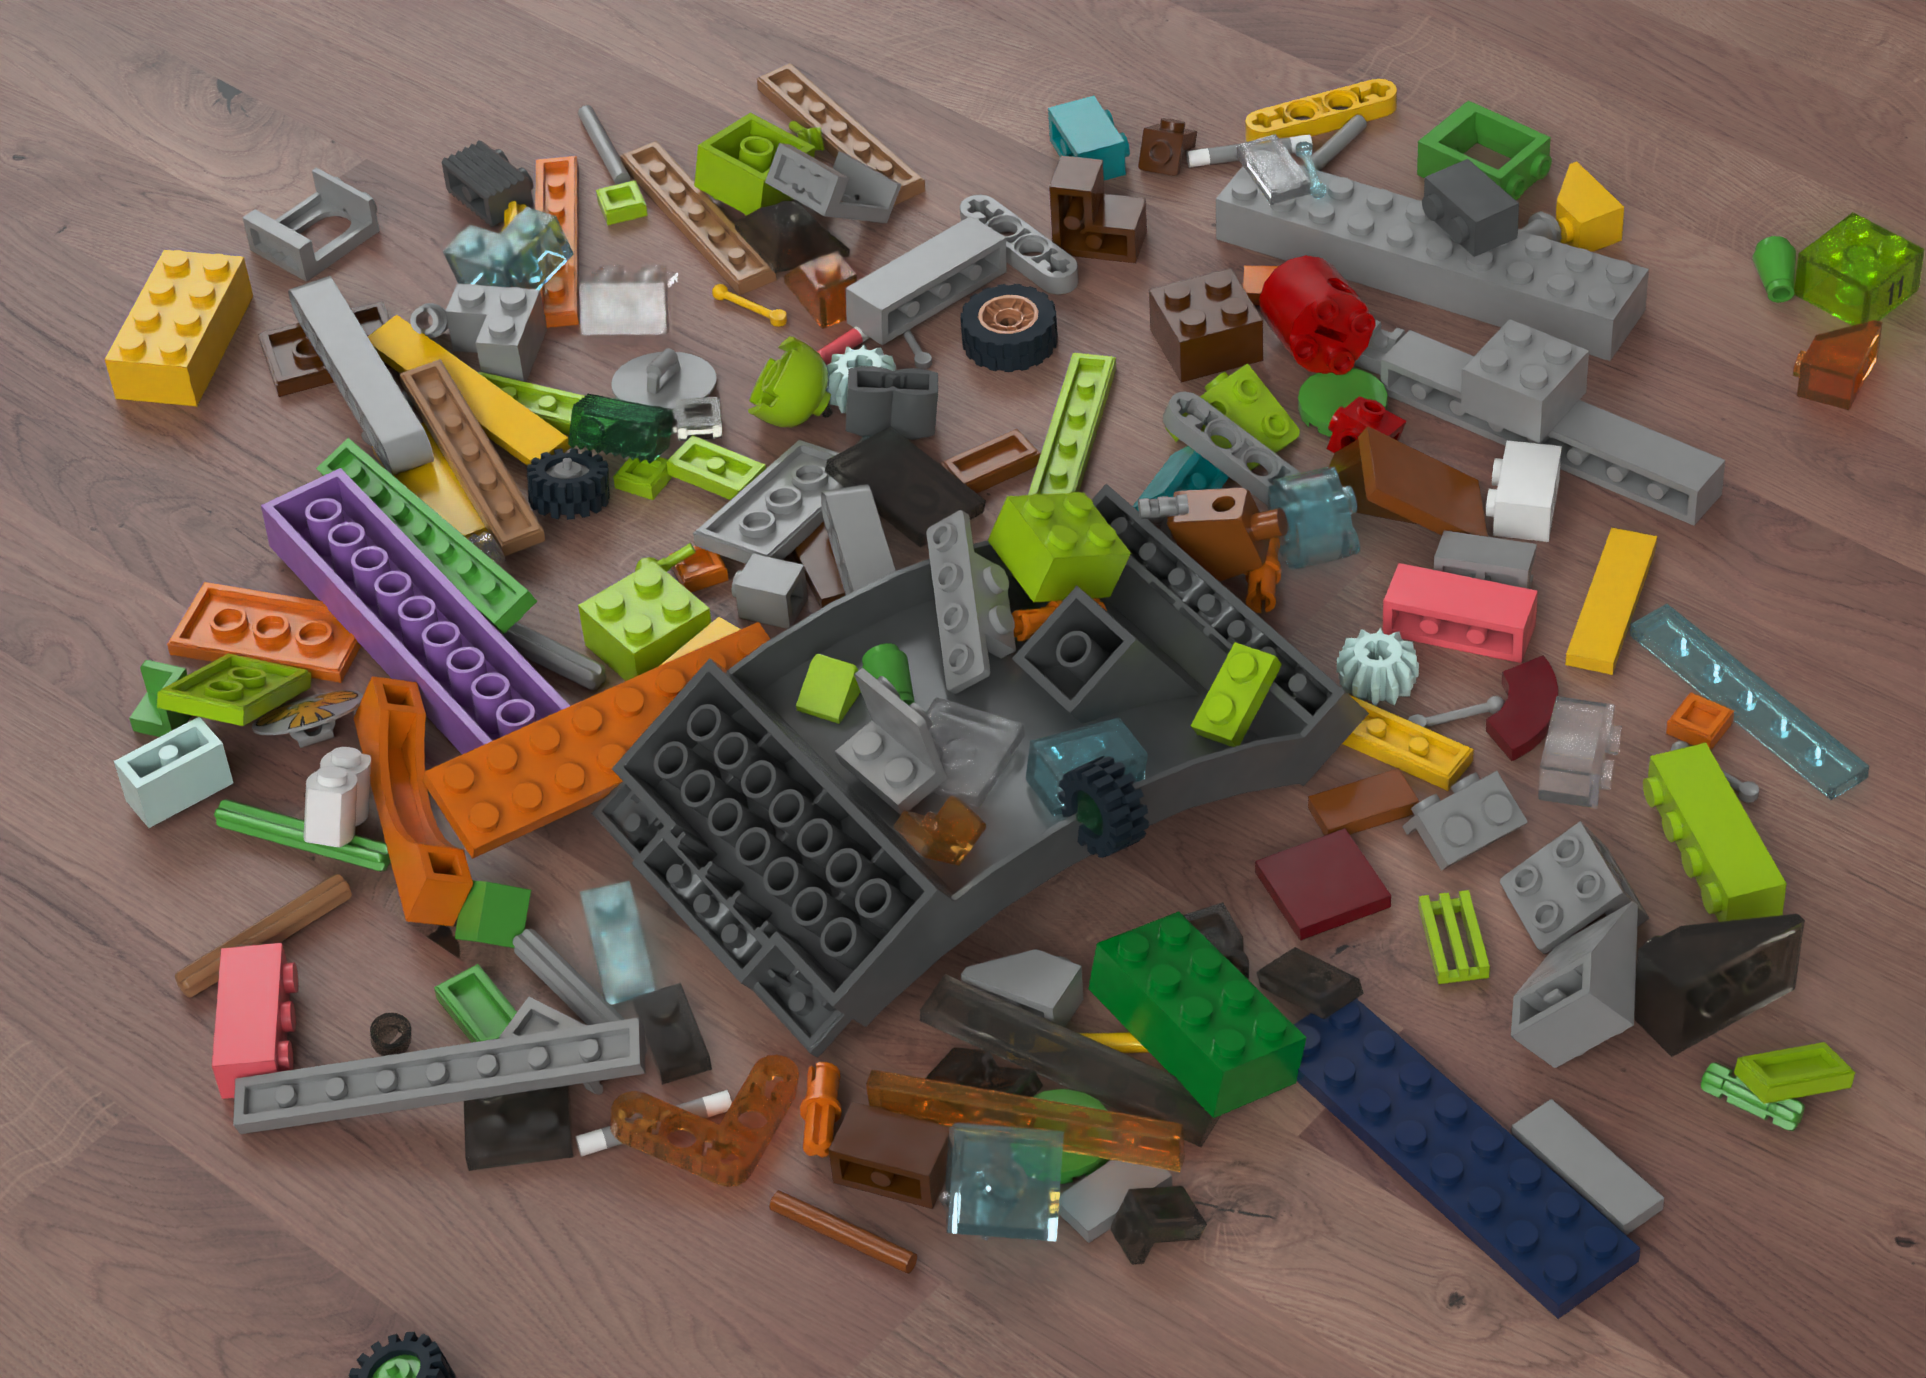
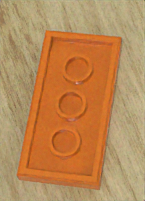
(265, 628)

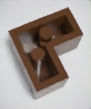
(1092, 222)

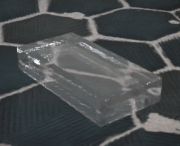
(1273, 169)

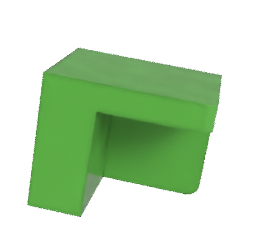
(146, 716)
(493, 914)

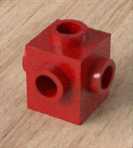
(1352, 421)

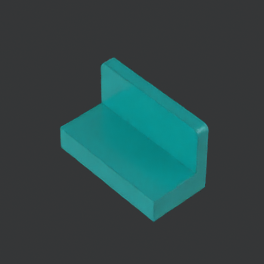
(1184, 472)

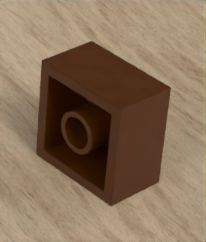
(1206, 325)

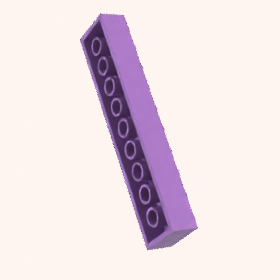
(406, 612)

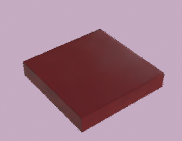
(1322, 884)

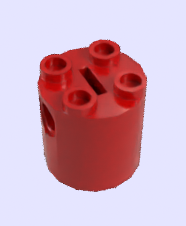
(1316, 315)

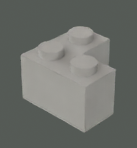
(498, 325)

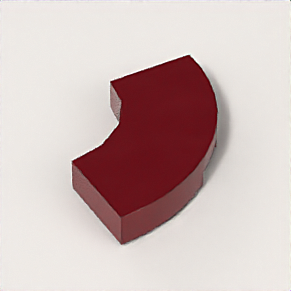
(1527, 711)

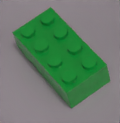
(1196, 1014)

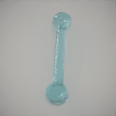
(1304, 150)

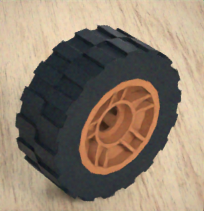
(1009, 327)

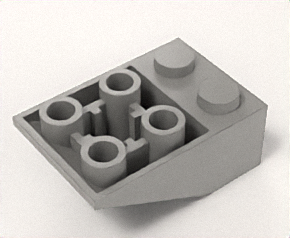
(1580, 991)

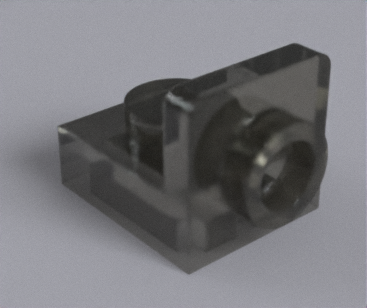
(1155, 1217)

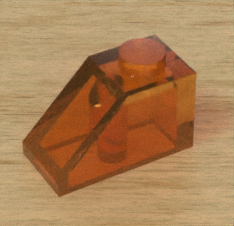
(822, 287)
(1838, 364)

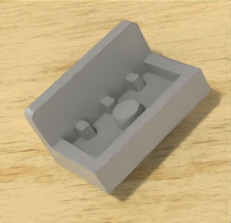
(1466, 820)

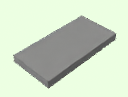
(773, 509)

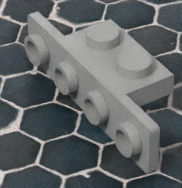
(969, 603)

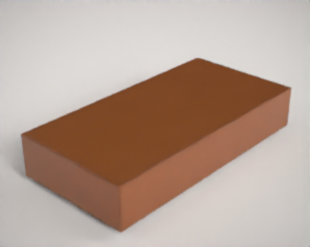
(993, 461)
(1363, 803)

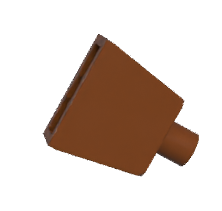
(1226, 530)

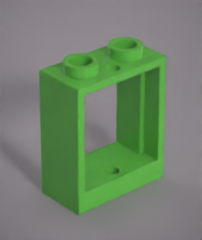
(1476, 124)

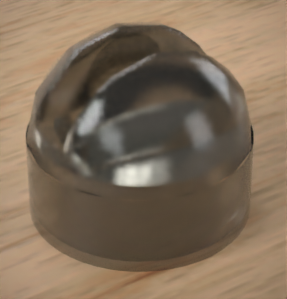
(384, 1030)

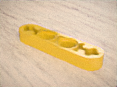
(1369, 99)

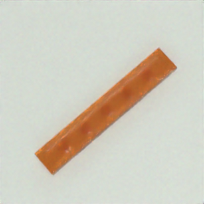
(1085, 1129)

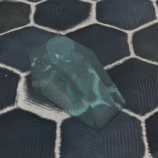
(617, 942)

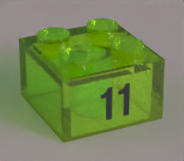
(1858, 271)

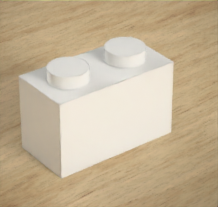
(1525, 490)

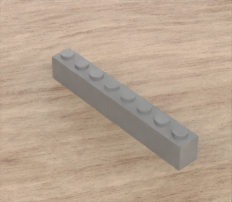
(1593, 441)

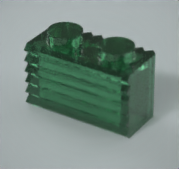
(620, 427)

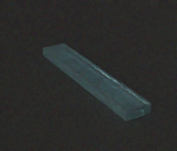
(1755, 704)

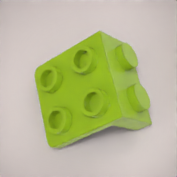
(1250, 406)

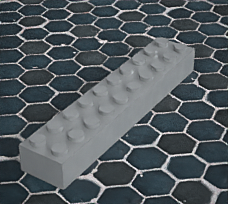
(1397, 249)

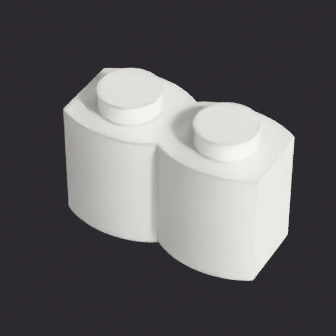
(337, 797)

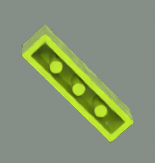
(1714, 835)

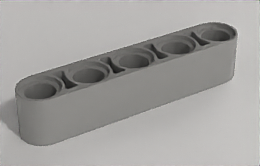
(856, 536)

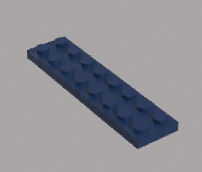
(1461, 1159)

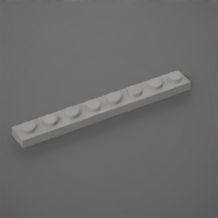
(440, 1076)

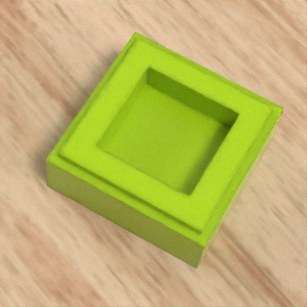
(621, 202)
(642, 478)

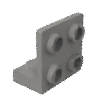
(895, 749)
(1567, 887)

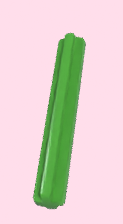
(290, 832)

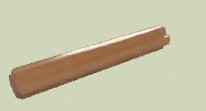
(269, 930)

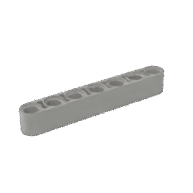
(361, 376)

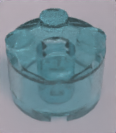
(1316, 517)

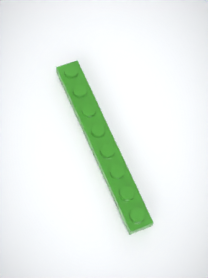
(469, 569)

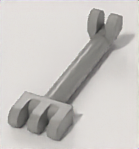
(1158, 509)

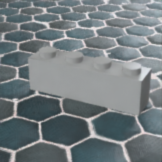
(926, 280)

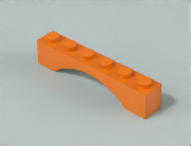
(427, 868)

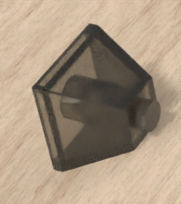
(789, 235)

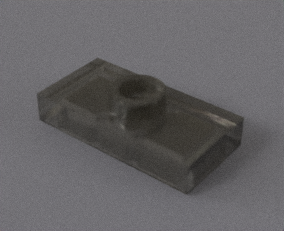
(1309, 983)

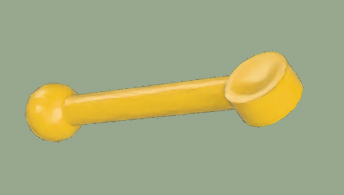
(777, 317)

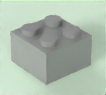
(1524, 380)

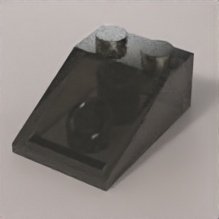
(1713, 976)

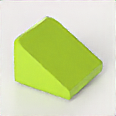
(828, 689)

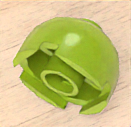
(791, 386)

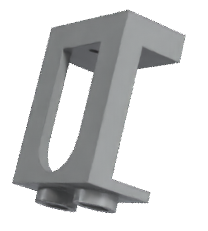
(825, 187)
(285, 246)

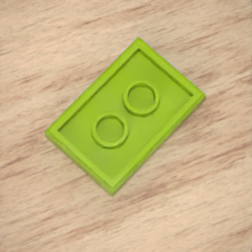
(234, 689)

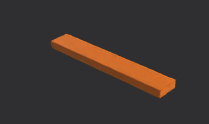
(559, 195)

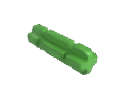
(1719, 1081)

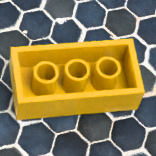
(179, 328)

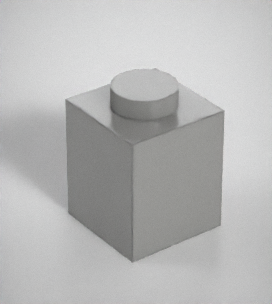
(770, 591)

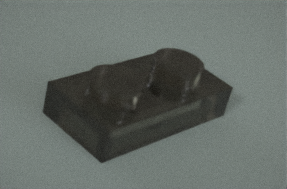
(672, 1033)

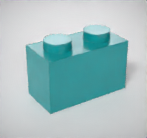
(1088, 131)

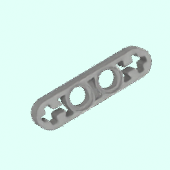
(1026, 239)
(1231, 460)

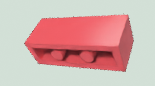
(1460, 612)
(253, 1014)

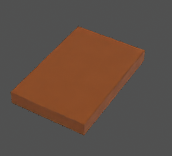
(1420, 486)

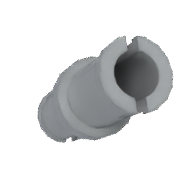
(420, 322)

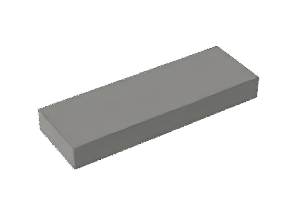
(1588, 1166)

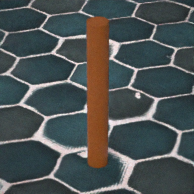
(843, 1232)

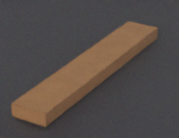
(840, 131)
(697, 217)
(472, 457)

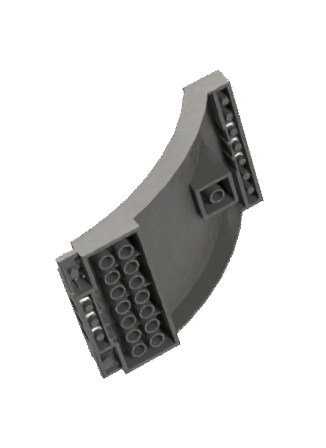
(798, 862)

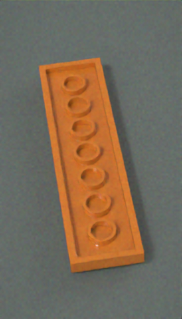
(567, 756)

